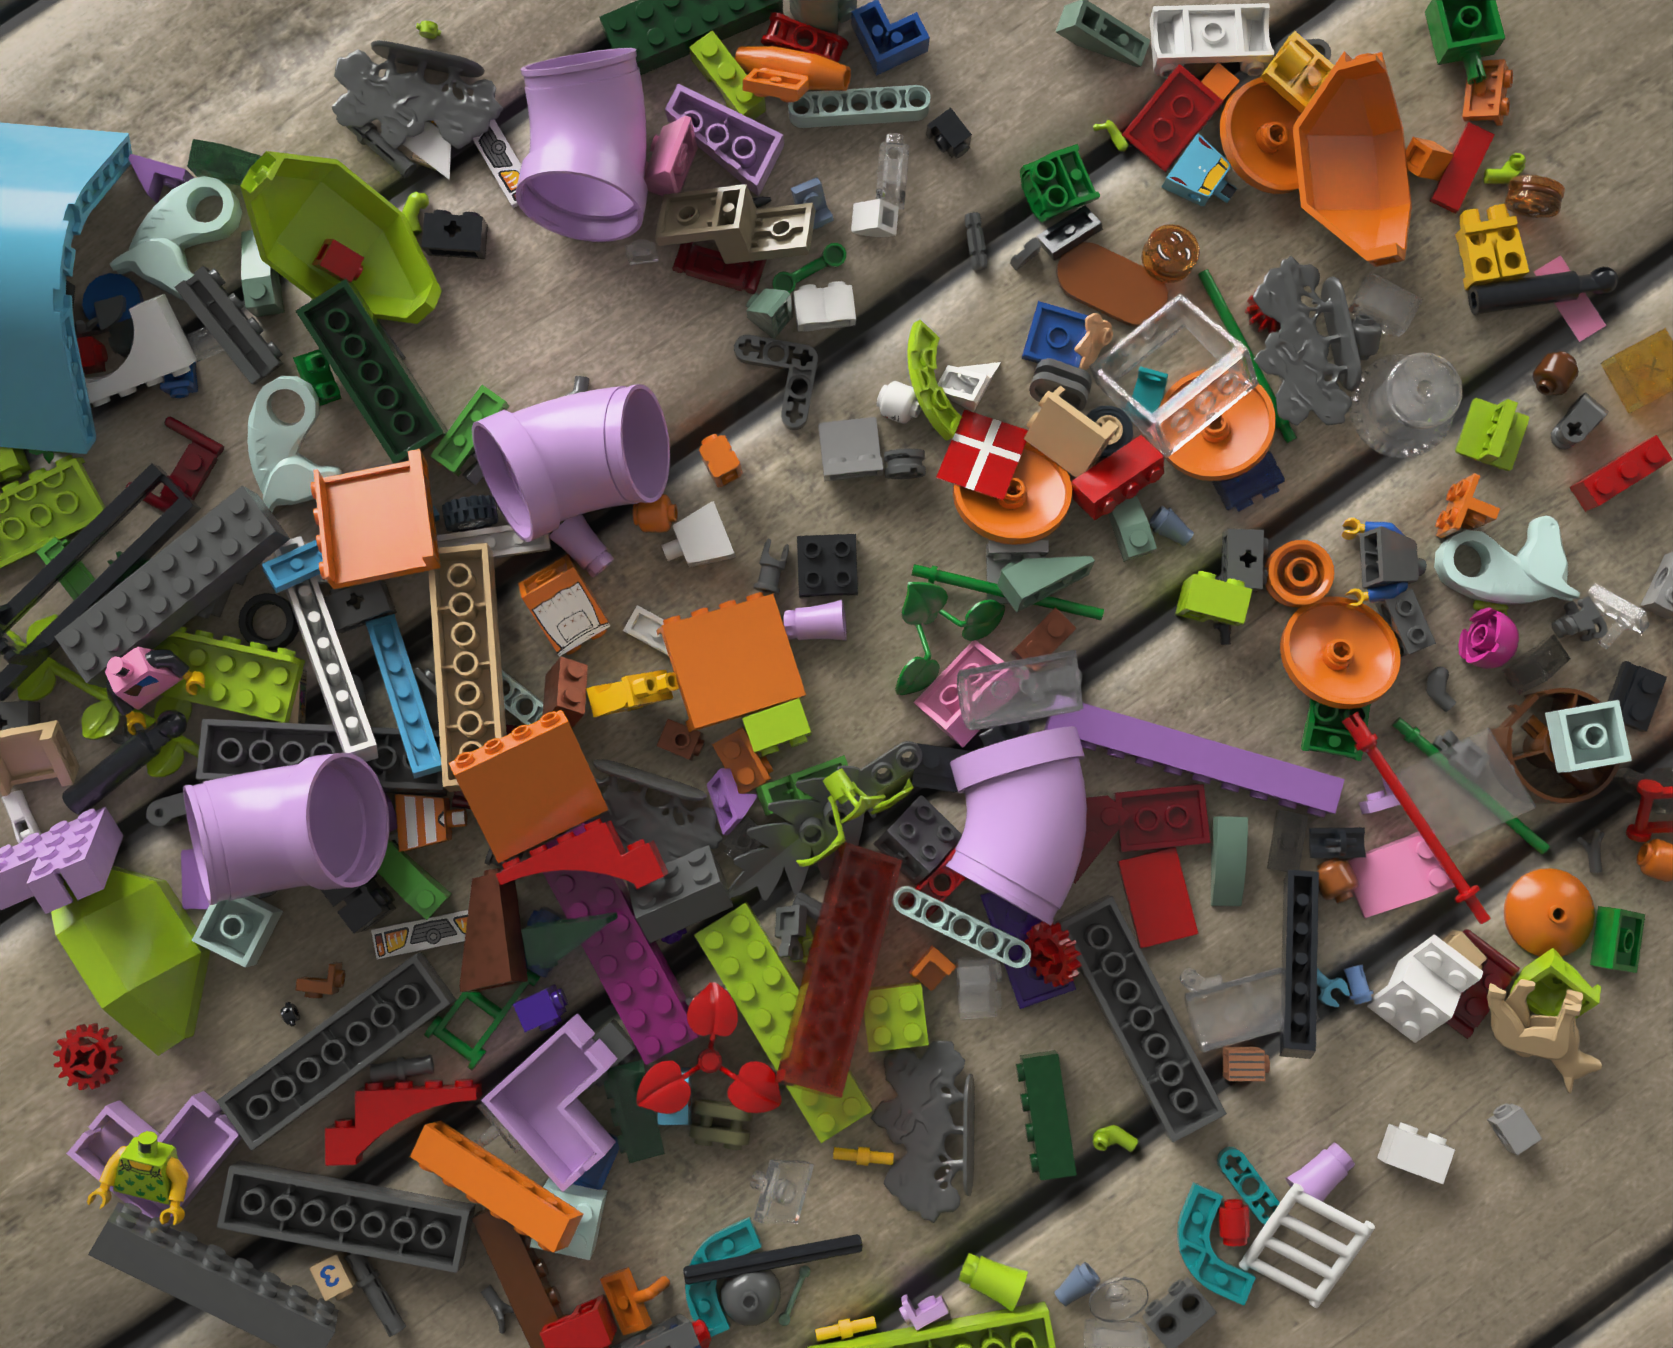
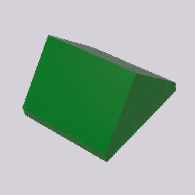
(1617, 939)

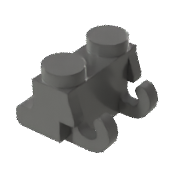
(1577, 621)

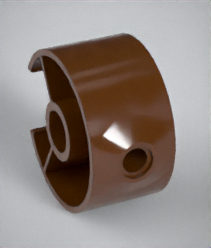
(1537, 747)

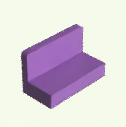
(192, 889)

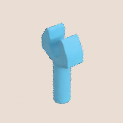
(1326, 986)

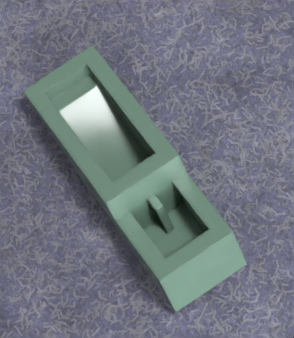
(1228, 860)

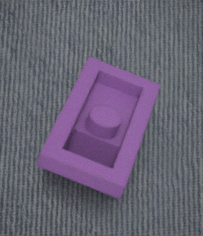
(156, 174)
(727, 801)

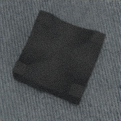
(827, 565)

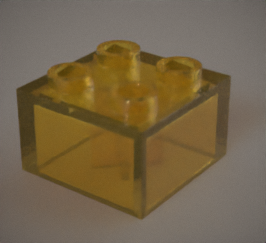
(1642, 370)

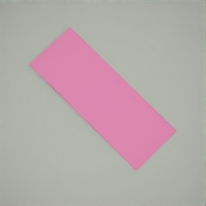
(1578, 313)

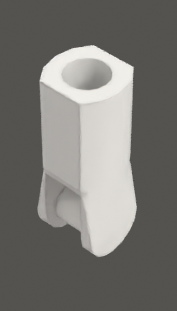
(19, 812)

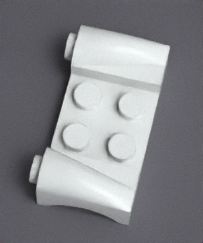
(1211, 36)

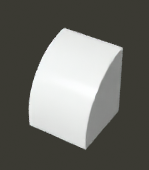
(875, 218)

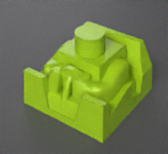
(1552, 980)

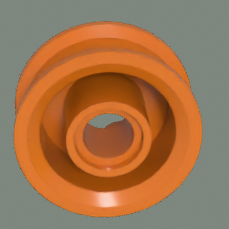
(1315, 564)

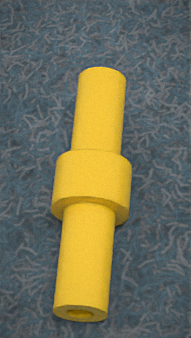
(863, 1156)
(845, 1328)

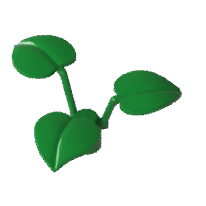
(922, 606)

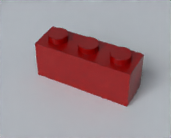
(1621, 473)
(1118, 477)

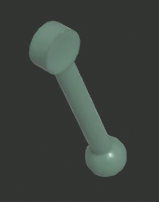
(784, 1318)

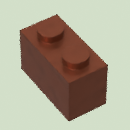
(1045, 636)
(566, 689)

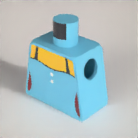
(1200, 174)

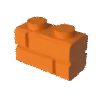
(720, 459)

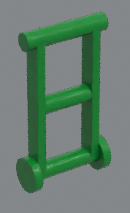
(476, 1054)

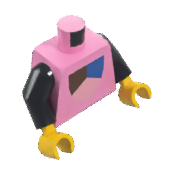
(143, 677)

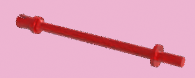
(1367, 743)

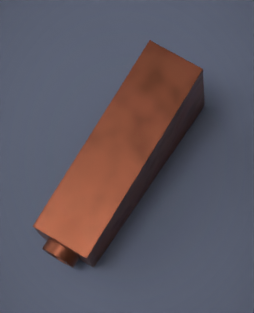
(493, 936)

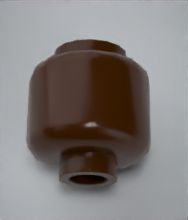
(1555, 373)

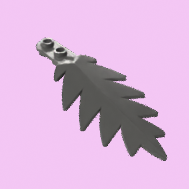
(814, 825)

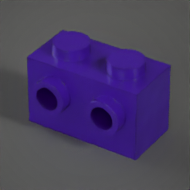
(541, 1008)

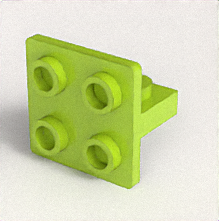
(1492, 433)

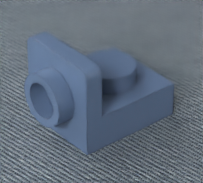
(813, 193)

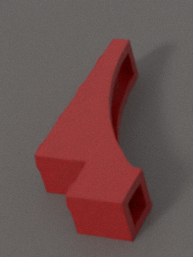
(592, 851)
(383, 1107)

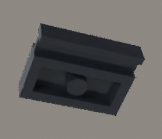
(1638, 694)
(935, 768)

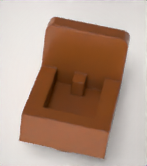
(316, 987)

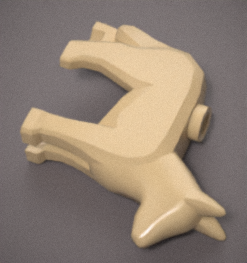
(1541, 1035)

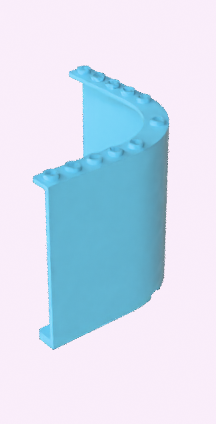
(46, 193)

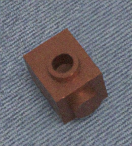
(679, 741)

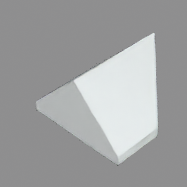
(967, 383)

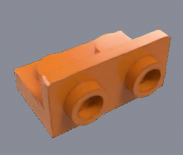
(1488, 98)
(746, 766)

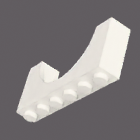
(156, 351)

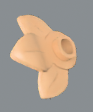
(1098, 335)

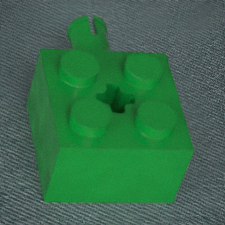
(1465, 33)

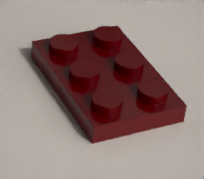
(1163, 818)

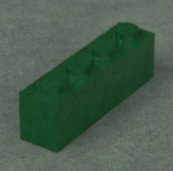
(1047, 1115)

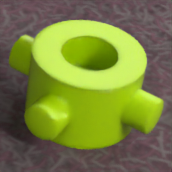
(428, 29)

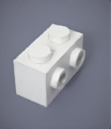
(1416, 1153)

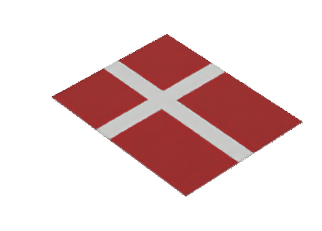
(983, 454)

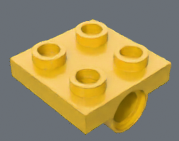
(1297, 71)

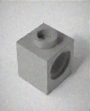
(1514, 1128)

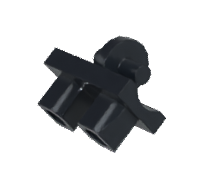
(1004, 732)
(1337, 842)

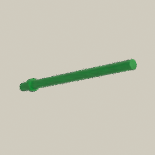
(1232, 328)
(933, 574)
(1412, 735)

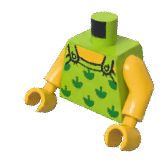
(147, 1172)

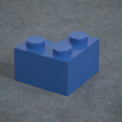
(888, 43)

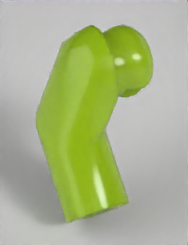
(1511, 169)
(411, 209)
(1113, 1135)

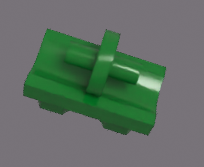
(316, 371)

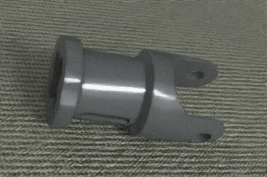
(771, 570)

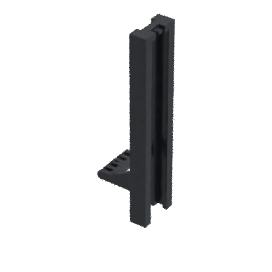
(26, 660)

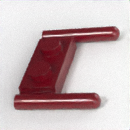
(710, 267)
(192, 467)
(1473, 1001)

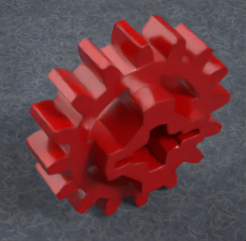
(1053, 953)
(77, 1048)

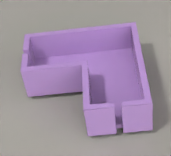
(76, 849)
(543, 1108)
(197, 1132)

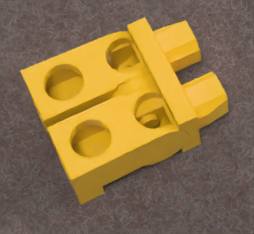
(1490, 248)
(632, 692)

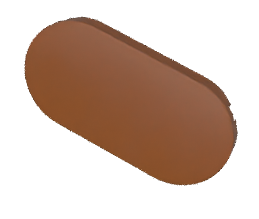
(1110, 284)

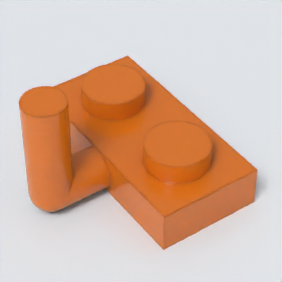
(628, 1301)

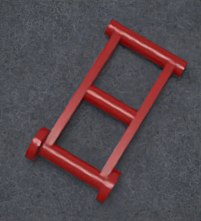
(1642, 829)

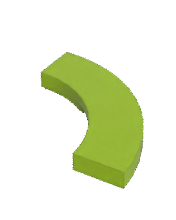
(921, 366)

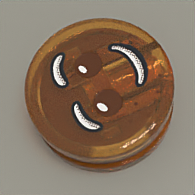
(1534, 196)
(1170, 253)

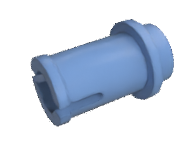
(1358, 984)

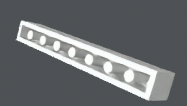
(330, 664)

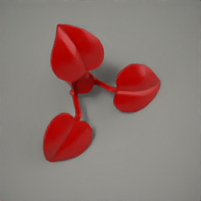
(715, 1014)

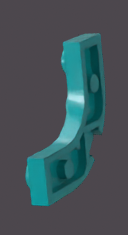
(1196, 1248)
(703, 1297)

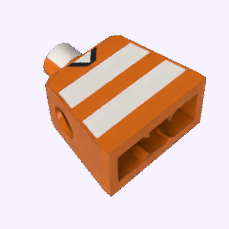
(425, 821)

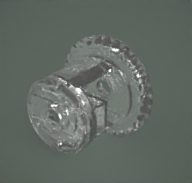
(1406, 403)

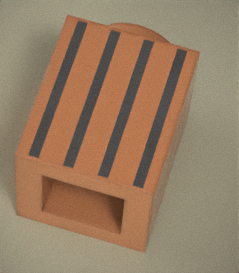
(1245, 1064)

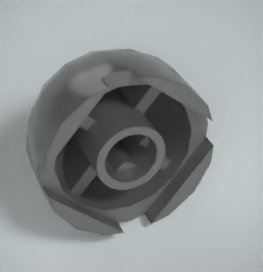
(751, 1297)

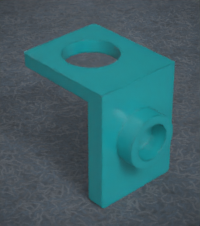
(1150, 388)

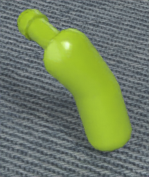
(1115, 134)
(1478, 605)

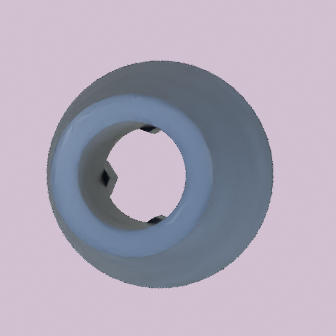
(1169, 525)
(1077, 1284)

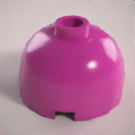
(1490, 639)

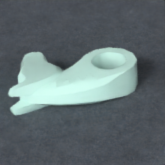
(172, 227)
(274, 446)
(1530, 576)

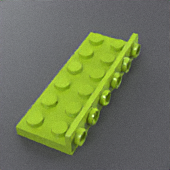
(46, 507)
(237, 675)

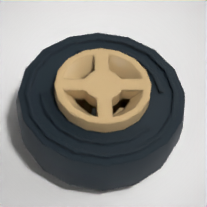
(1124, 432)

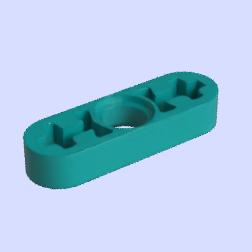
(1230, 1173)

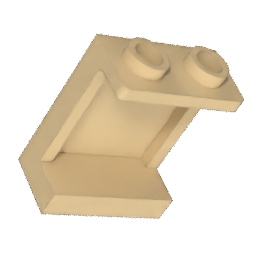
(1067, 434)
(34, 755)

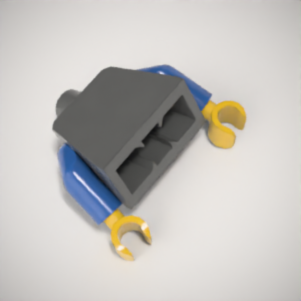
(1387, 560)

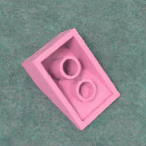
(671, 157)
(1397, 875)

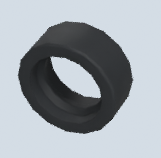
(248, 611)

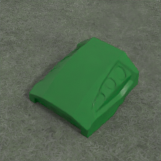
(1057, 183)
(1327, 733)

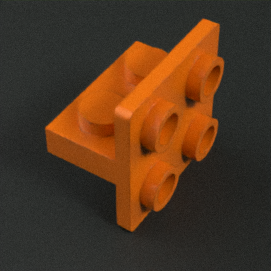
(1464, 509)

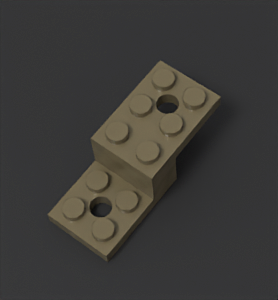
(735, 224)

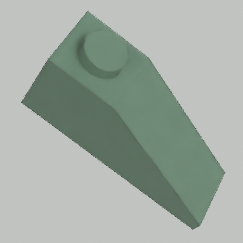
(1102, 33)
(259, 280)
(770, 310)
(1132, 529)
(1040, 577)

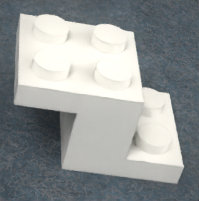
(1425, 988)

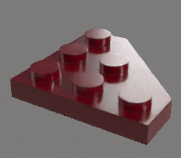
(1102, 822)

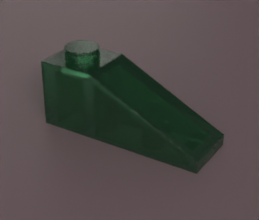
(220, 161)
(553, 940)

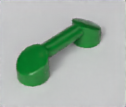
(831, 257)

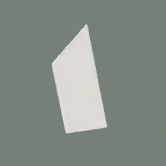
(431, 148)

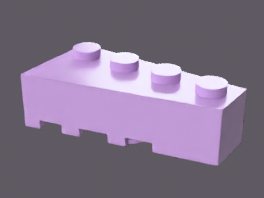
(731, 139)

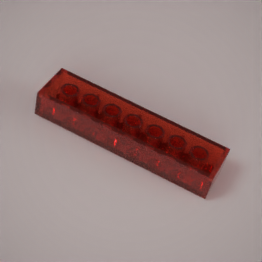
(839, 971)

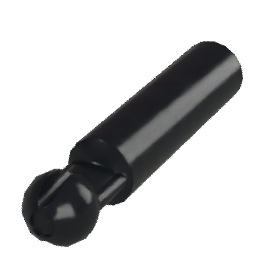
(1540, 290)
(124, 762)

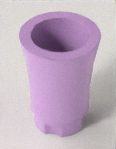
(582, 545)
(816, 622)
(1323, 1172)

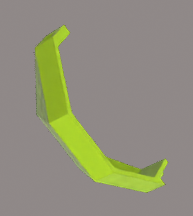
(308, 199)
(137, 956)

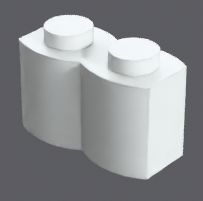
(824, 306)

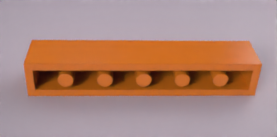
(496, 1186)

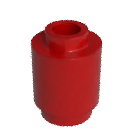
(1234, 1222)

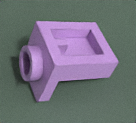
(1379, 801)
(928, 1311)

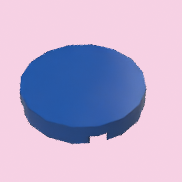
(110, 286)

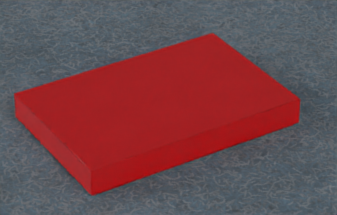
(1172, 118)
(1157, 897)

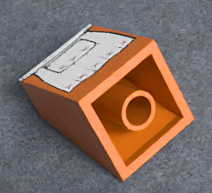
(563, 606)

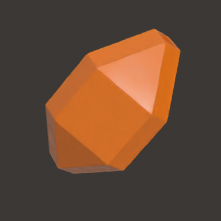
(1356, 160)

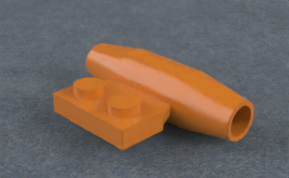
(789, 72)

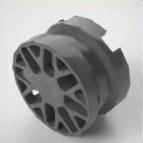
(904, 463)

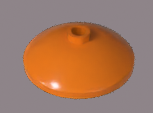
(1531, 908)

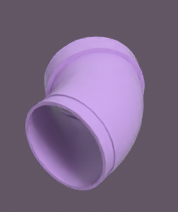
(585, 145)
(573, 456)
(1023, 818)
(288, 827)

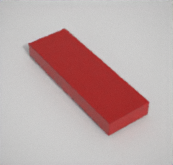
(1462, 167)

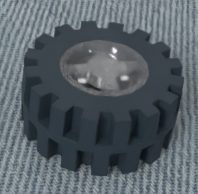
(470, 513)

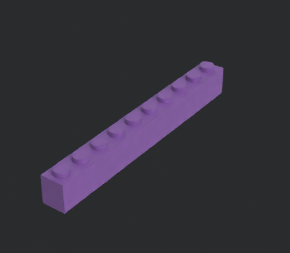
(1203, 759)

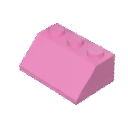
(941, 698)

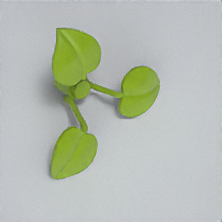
(843, 790)

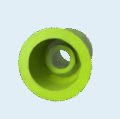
(993, 1279)

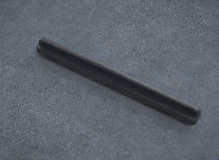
(772, 1259)

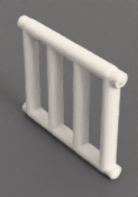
(1281, 1217)

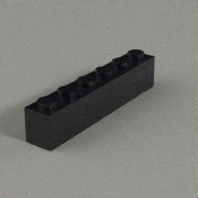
(1299, 964)

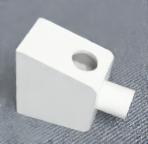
(700, 538)

